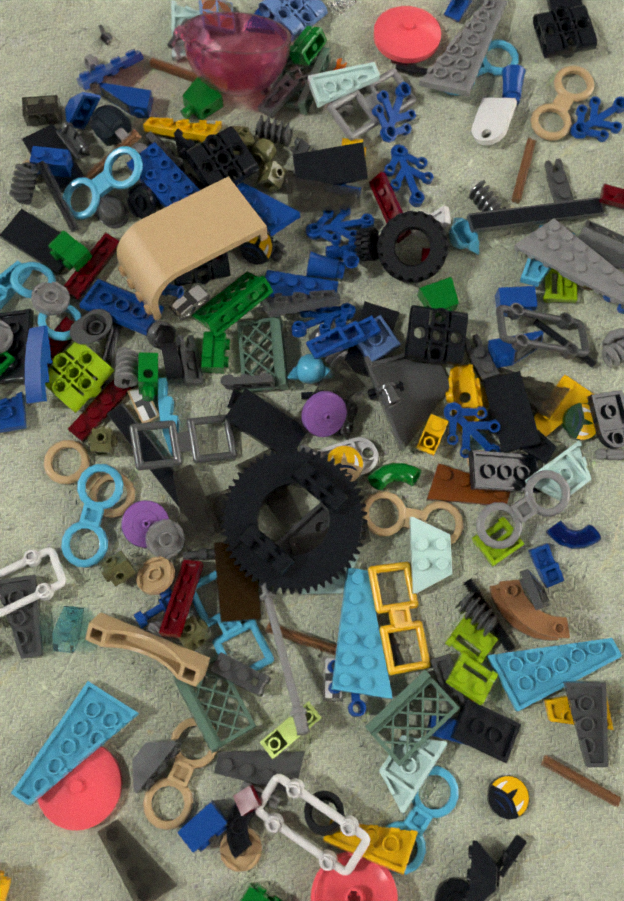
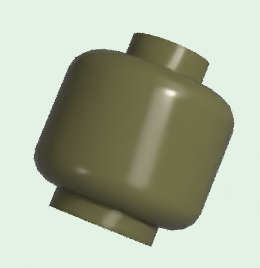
(263, 151)

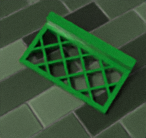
(231, 311)

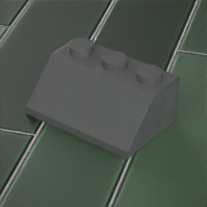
(604, 242)

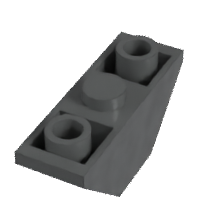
(152, 761)

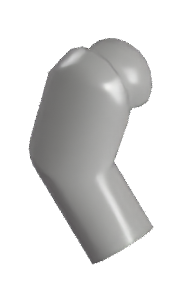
(612, 335)

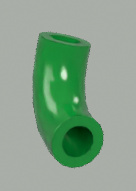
(394, 473)

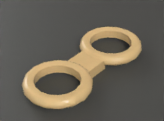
(562, 103)
(94, 481)
(405, 513)
(178, 778)

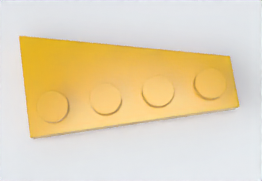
(192, 131)
(576, 395)
(387, 846)

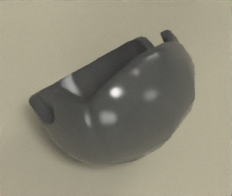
(161, 333)

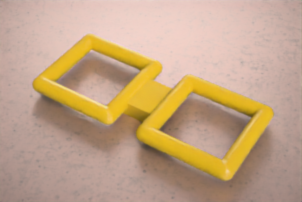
(399, 618)

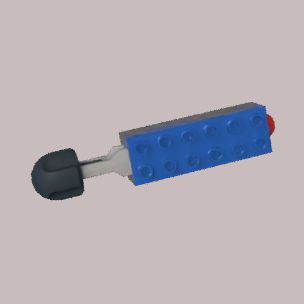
(158, 170)

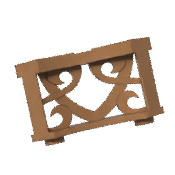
(523, 617)

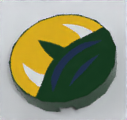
(579, 422)

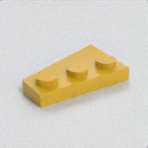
(559, 711)

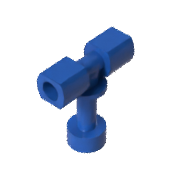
(346, 252)
(164, 601)

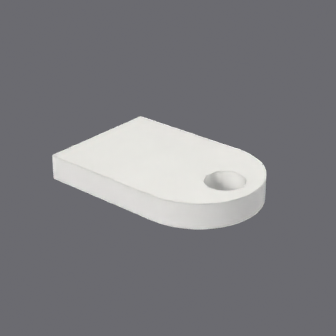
(493, 119)
(359, 444)

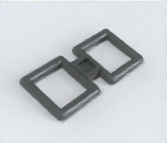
(181, 442)

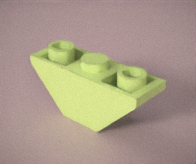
(286, 732)

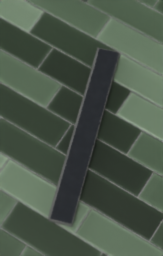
(534, 214)
(123, 419)

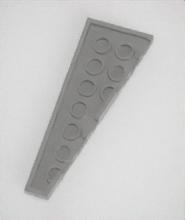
(464, 55)
(573, 260)

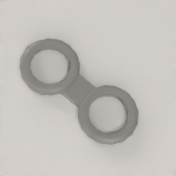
(523, 509)

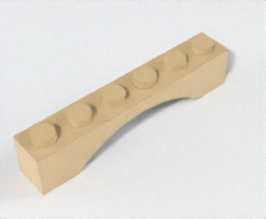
(181, 661)

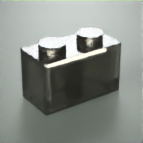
(42, 110)

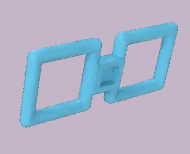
(231, 629)

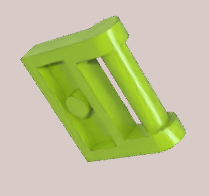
(565, 289)
(496, 555)
(473, 637)
(469, 683)

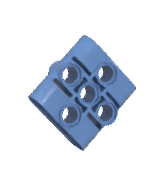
(294, 13)

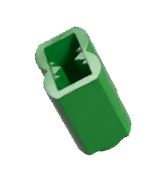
(69, 251)

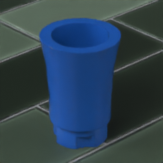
(513, 81)
(324, 267)

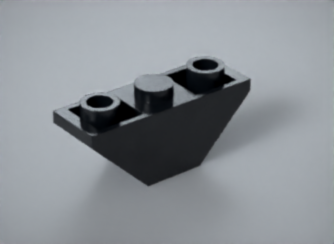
(483, 874)

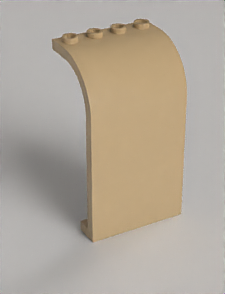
(184, 238)

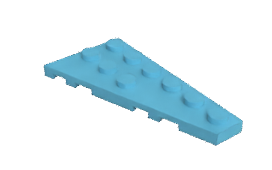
(359, 651)
(541, 671)
(82, 730)

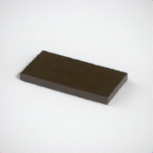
(236, 593)

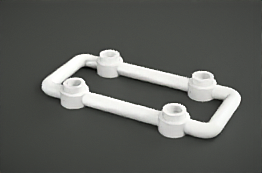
(44, 590)
(349, 825)

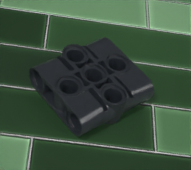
(564, 31)
(226, 142)
(219, 269)
(447, 351)

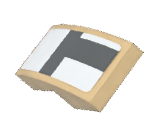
(145, 409)

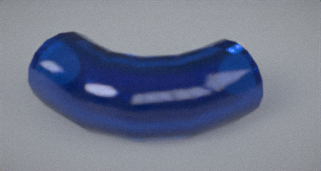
(573, 538)

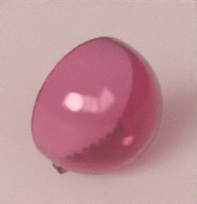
(235, 51)

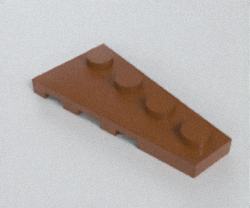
(455, 486)

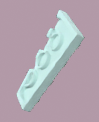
(338, 83)

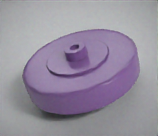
(324, 414)
(138, 520)

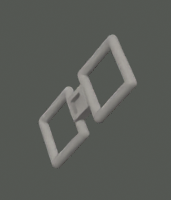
(367, 104)

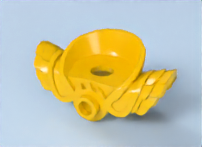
(461, 381)

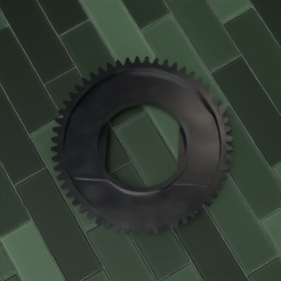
(263, 556)

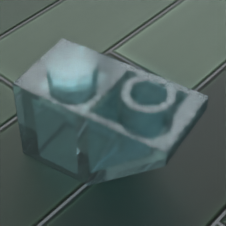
(68, 629)

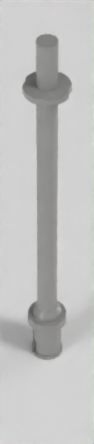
(297, 712)

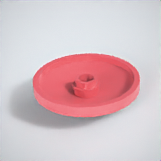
(407, 34)
(85, 794)
(365, 883)

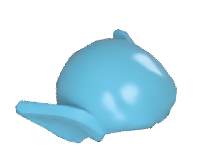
(461, 236)
(309, 370)

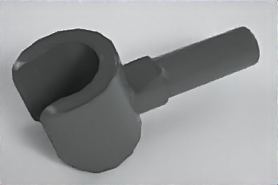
(105, 37)

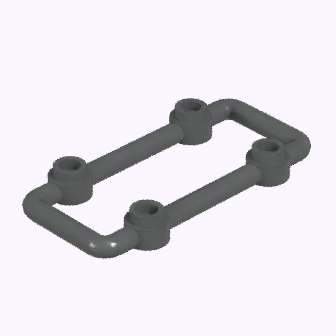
(562, 321)

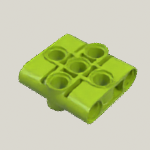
(85, 371)

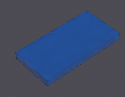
(121, 306)

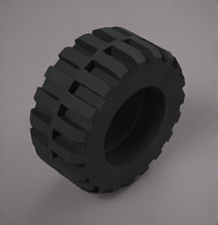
(413, 221)

